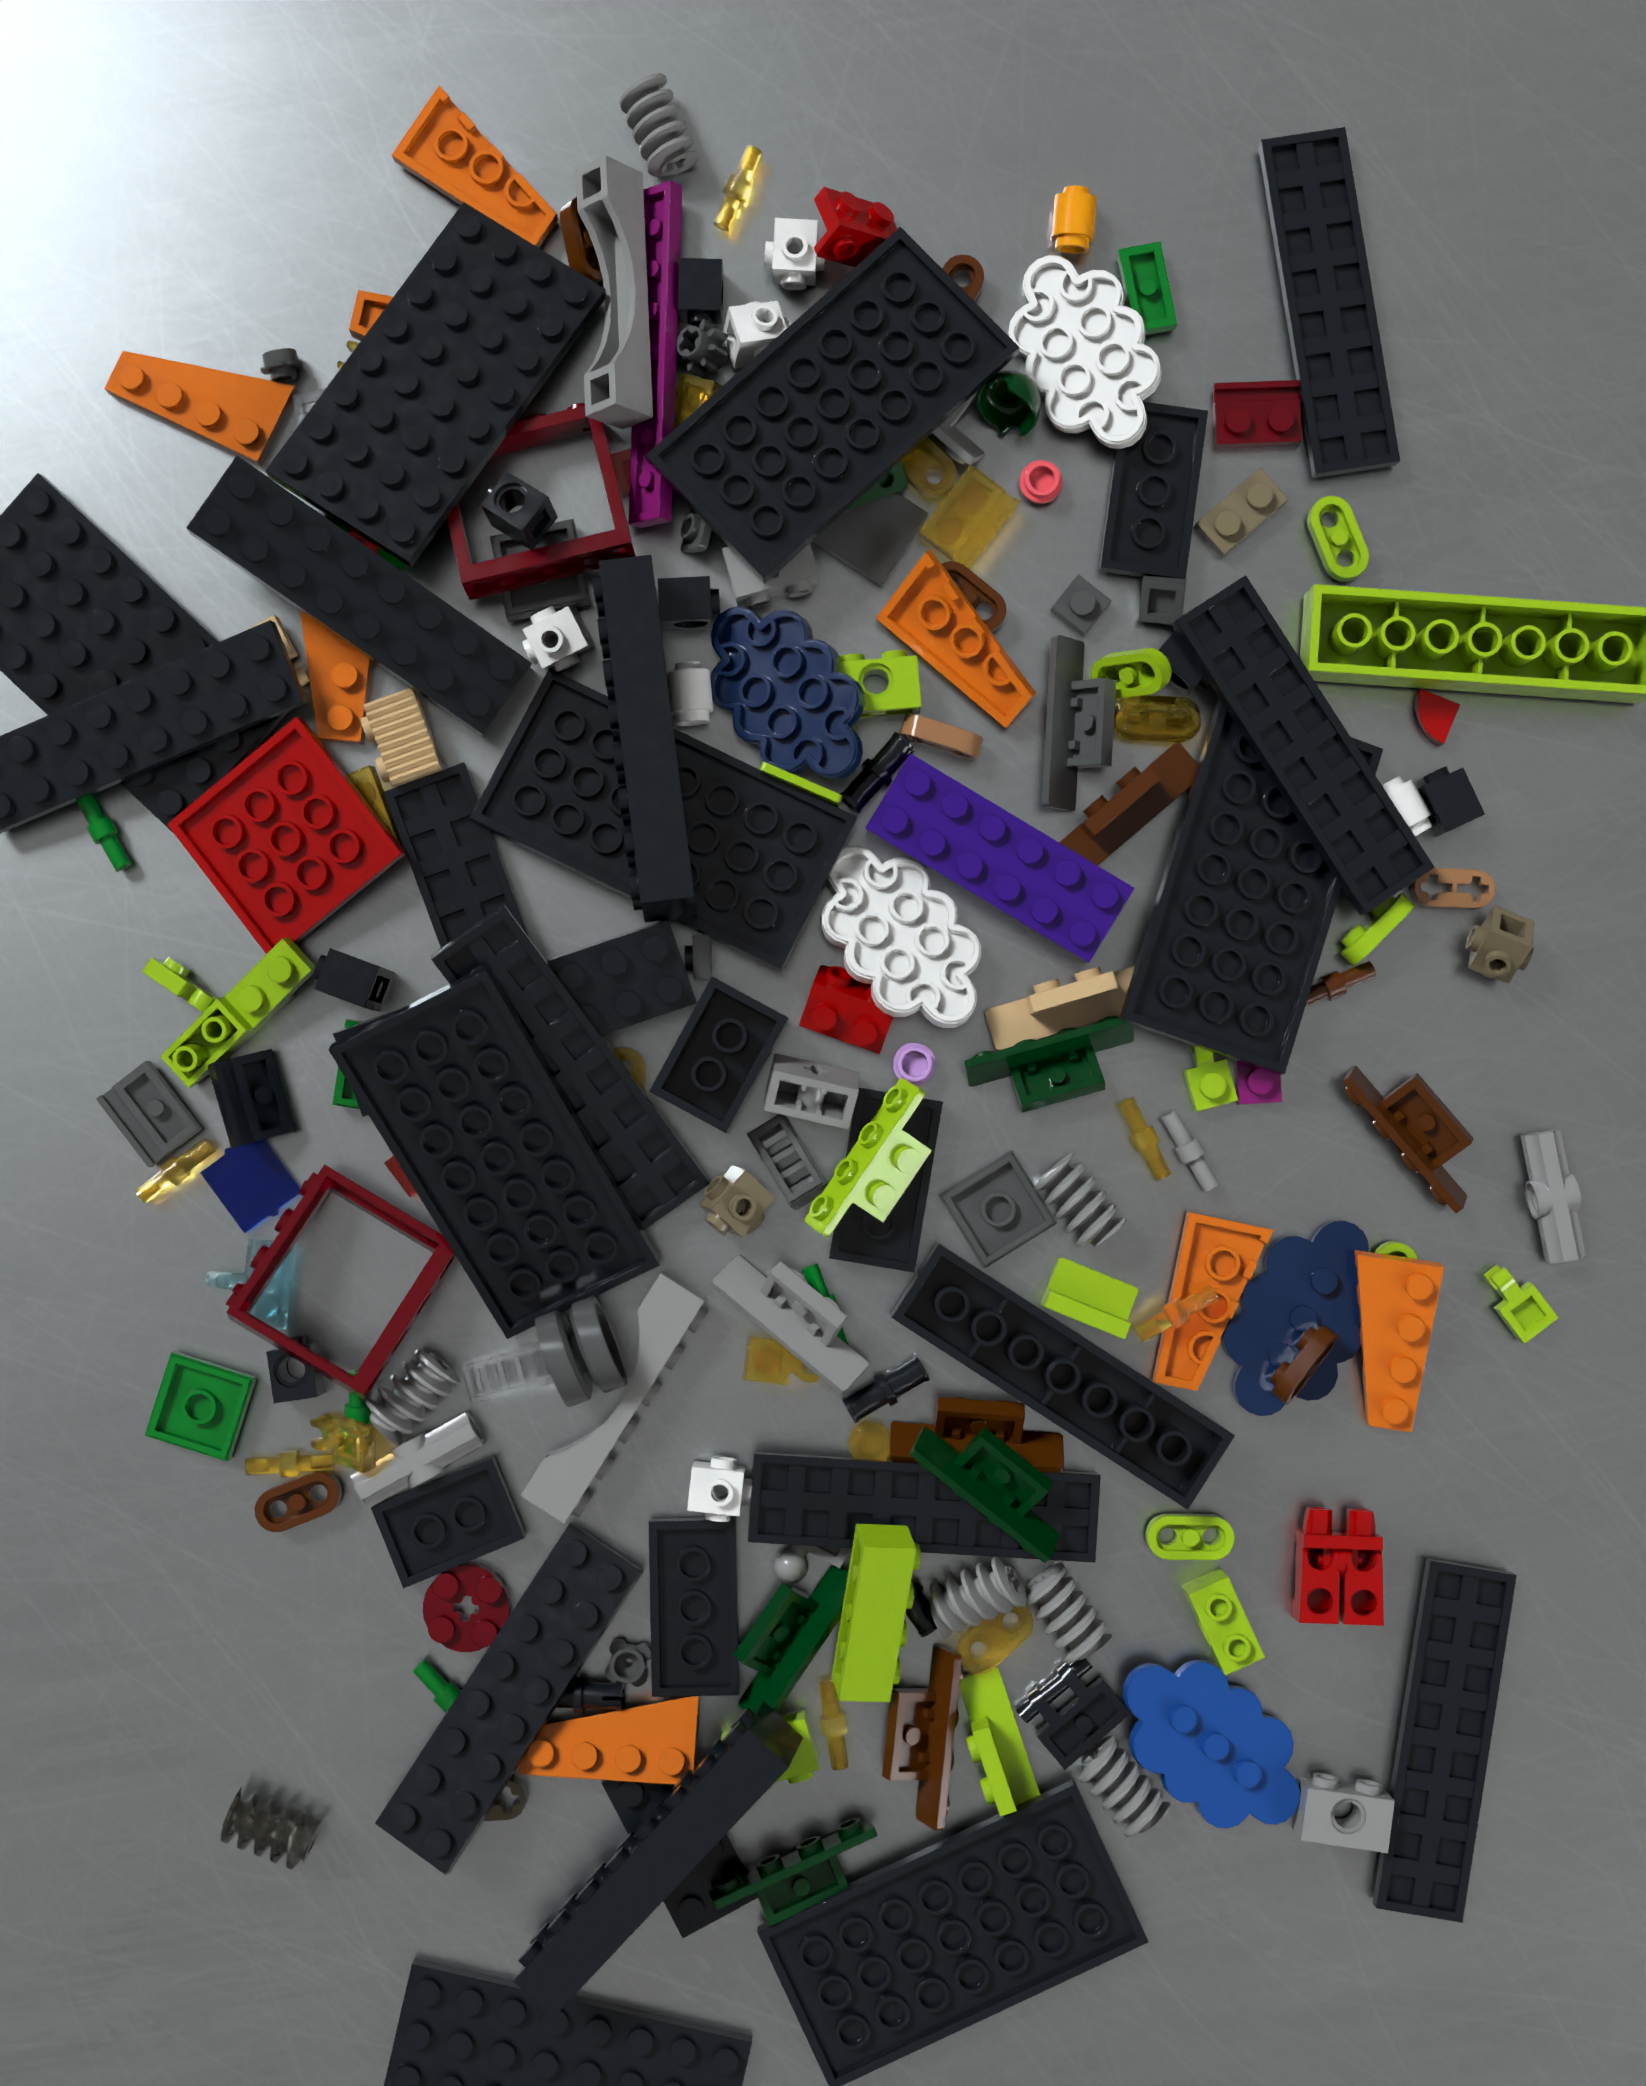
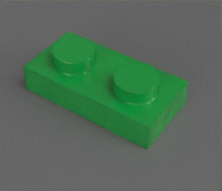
(1147, 286)

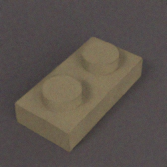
(1241, 512)

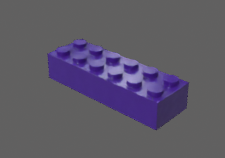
(999, 858)

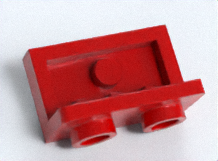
(852, 226)
(845, 1010)

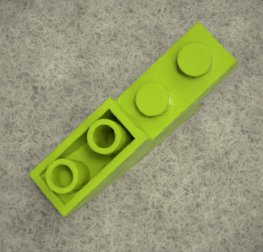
(240, 1013)

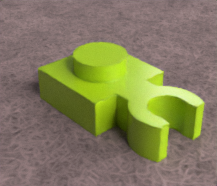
(174, 977)

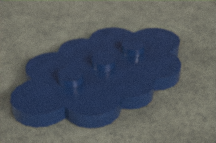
(787, 692)
(1300, 1289)

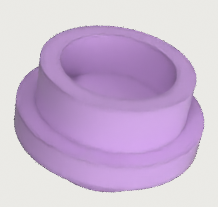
(914, 1063)

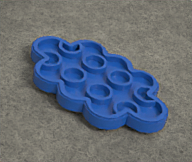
(1211, 1743)

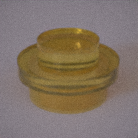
(869, 1441)

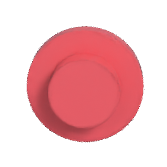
(1040, 482)

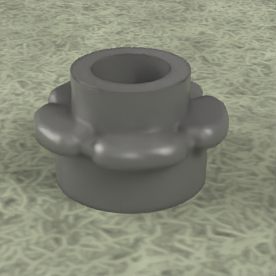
(281, 364)

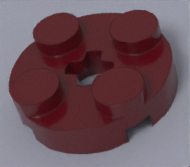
(447, 1624)

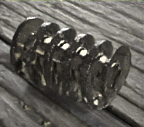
(269, 1830)

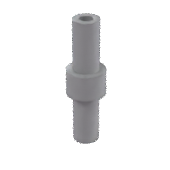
(1190, 1151)

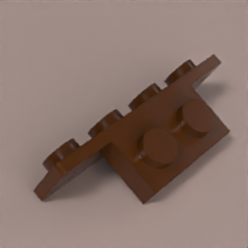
(1132, 807)
(1419, 1127)
(962, 1419)
(923, 1736)

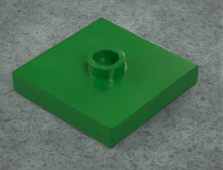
(200, 1406)

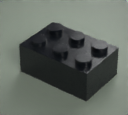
(719, 1055)

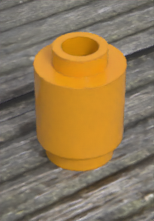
(1074, 220)

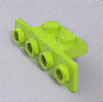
(876, 1166)
(997, 1742)

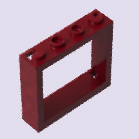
(556, 559)
(290, 1228)

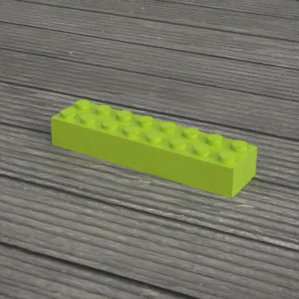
(1474, 643)

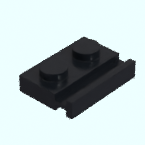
(251, 1098)

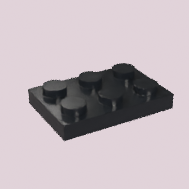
(448, 1521)

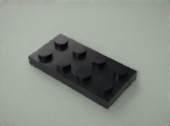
(1155, 495)
(896, 1240)
(693, 1607)
(689, 1901)

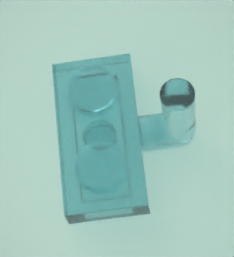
(274, 1302)

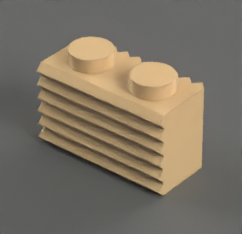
(401, 737)

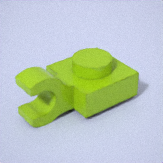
(1209, 1081)
(1522, 1307)

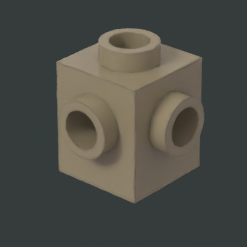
(1501, 945)
(735, 1202)

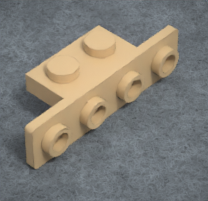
(1059, 1007)

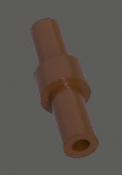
(1336, 985)

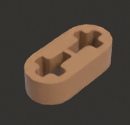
(941, 736)
(1452, 898)

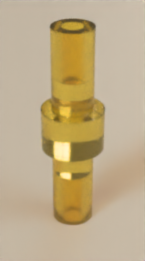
(738, 188)
(1144, 1138)
(175, 1170)
(1176, 1313)
(289, 1464)
(833, 1725)

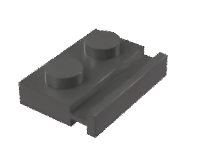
(149, 1114)

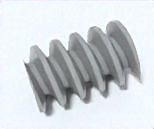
(655, 127)
(1079, 1202)
(411, 1396)
(976, 1597)
(1067, 1613)
(1123, 1787)

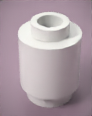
(690, 694)
(1409, 804)

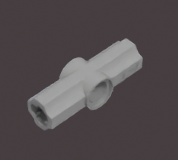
(1553, 1196)
(418, 1459)

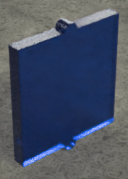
(251, 1183)

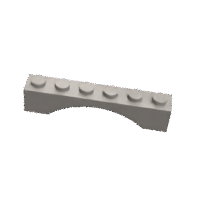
(613, 213)
(566, 1473)

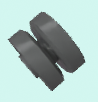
(577, 1353)

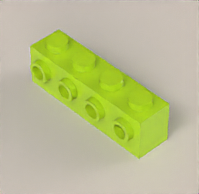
(874, 1612)

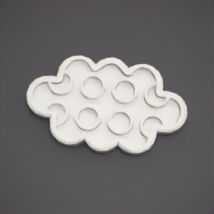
(1085, 351)
(901, 937)

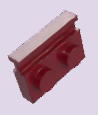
(1256, 414)

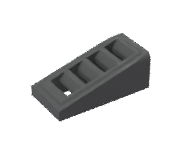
(808, 1192)

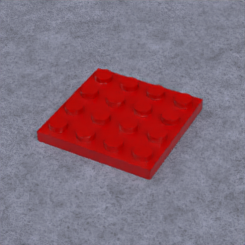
(286, 837)

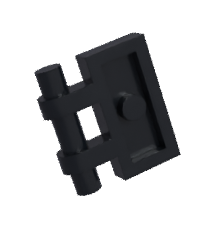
(1082, 1721)

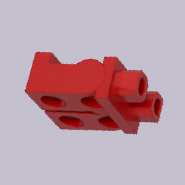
(1338, 1570)

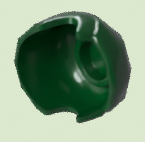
(1010, 402)

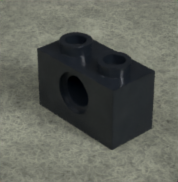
(352, 979)

